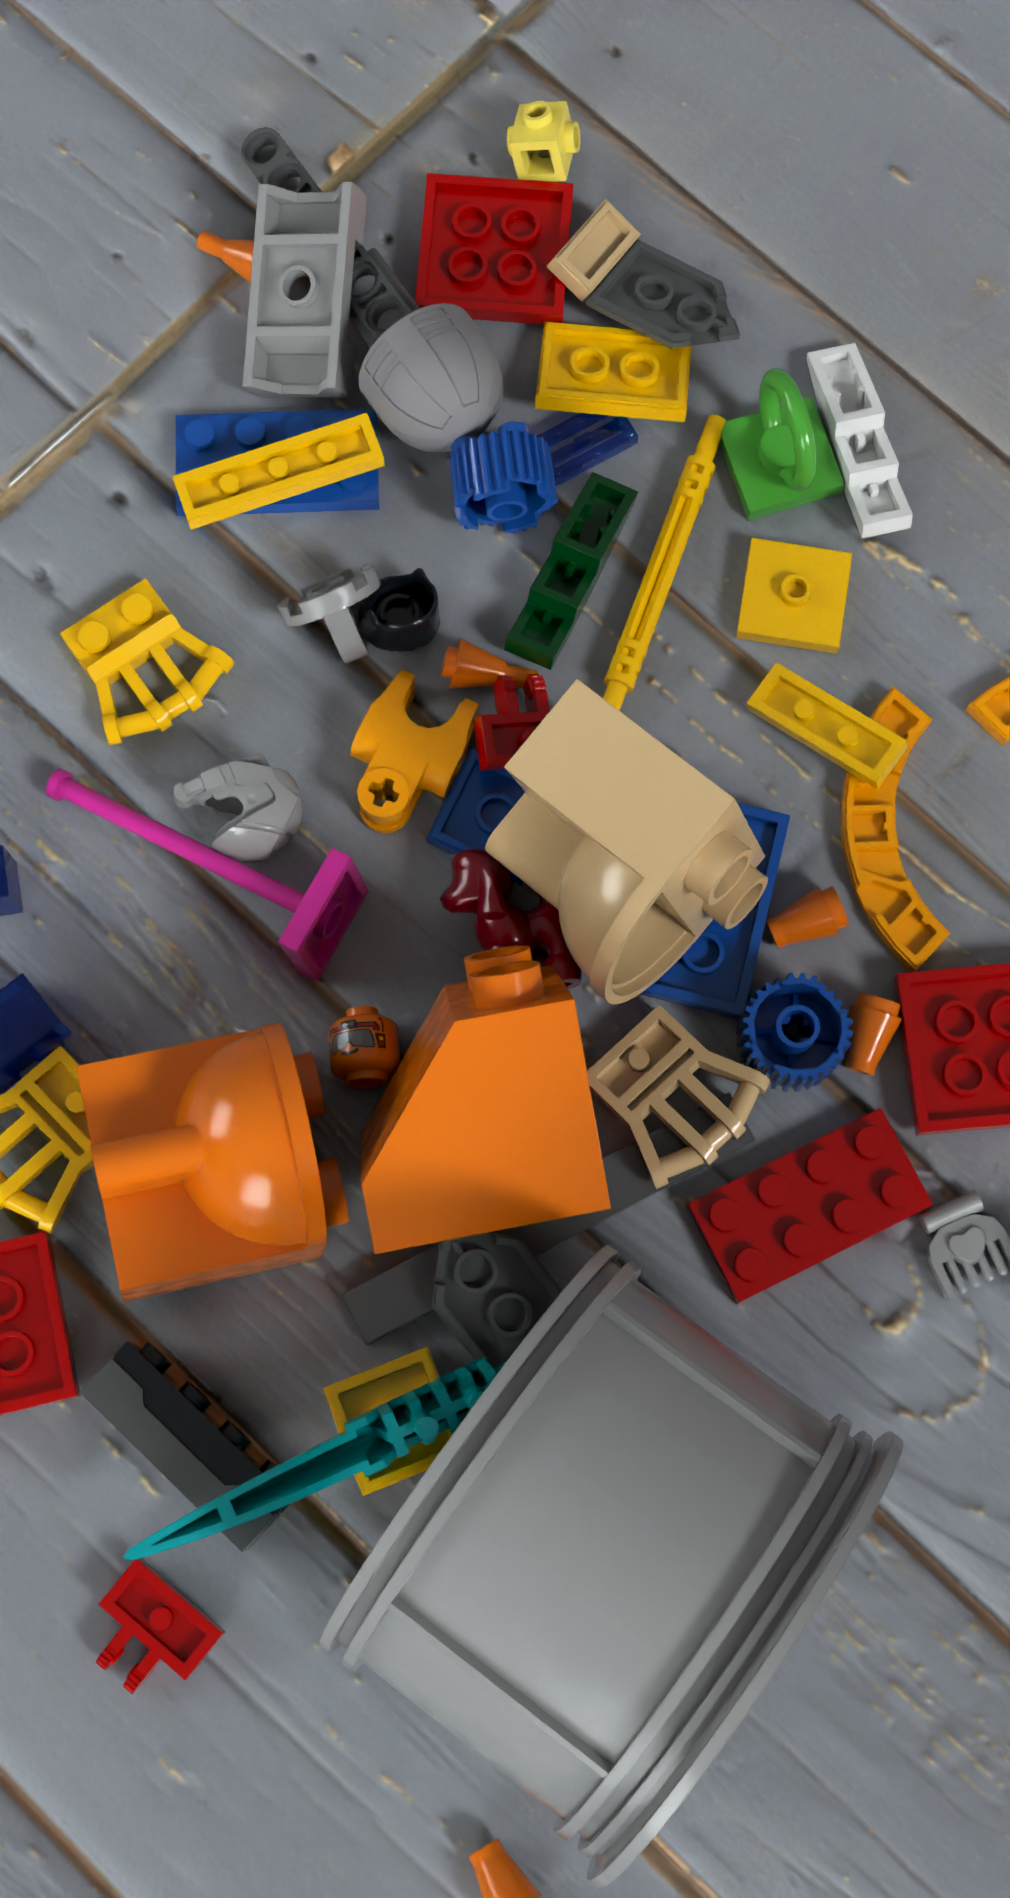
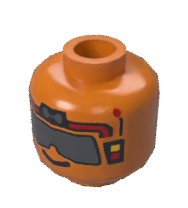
(364, 1048)

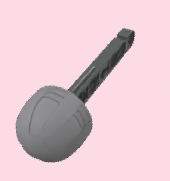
(429, 370)

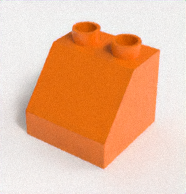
(485, 1113)

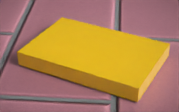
(611, 373)

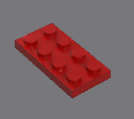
(809, 1205)

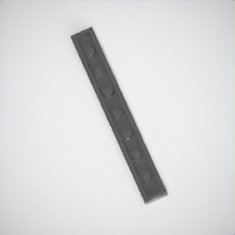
(407, 1288)

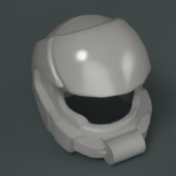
(259, 796)

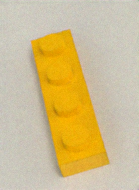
(278, 471)

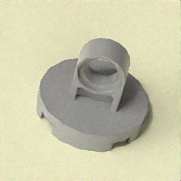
(332, 600)

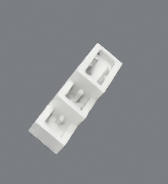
(858, 440)

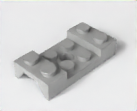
(303, 343)

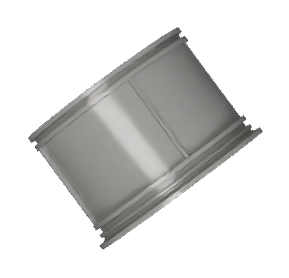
(612, 1559)

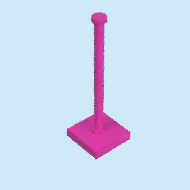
(319, 914)

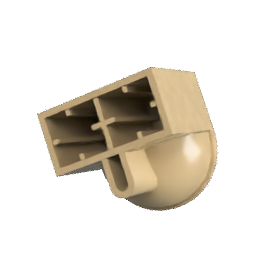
(624, 844)

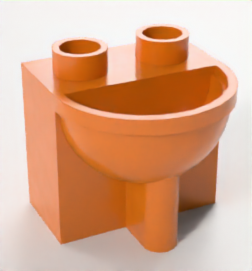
(210, 1160)

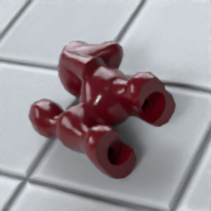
(482, 888)

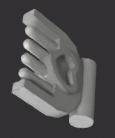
(962, 1239)

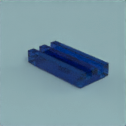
(594, 455)

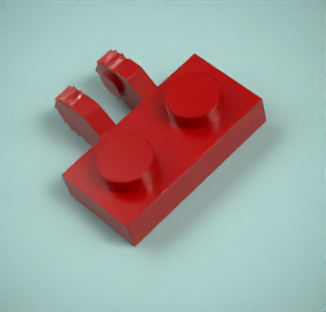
(504, 733)
(160, 1620)

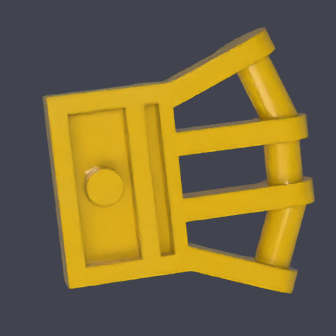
(127, 635)
(54, 1105)

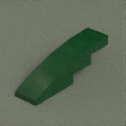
(571, 570)

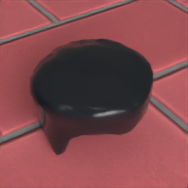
(400, 613)

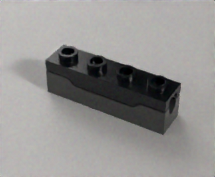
(177, 1432)

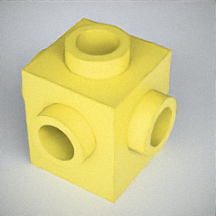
(543, 141)

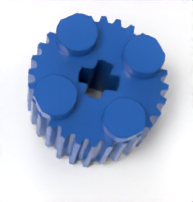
(502, 478)
(816, 1015)

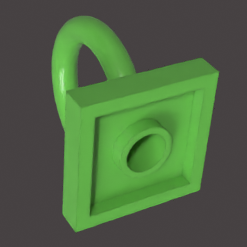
(781, 452)

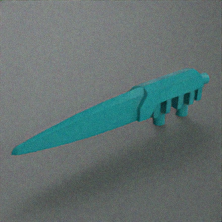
(366, 1446)

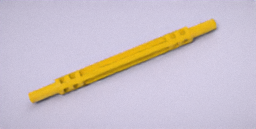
(663, 565)

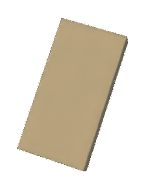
(593, 250)

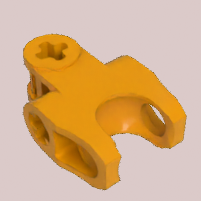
(406, 756)

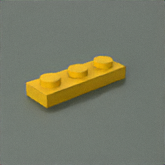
(827, 725)

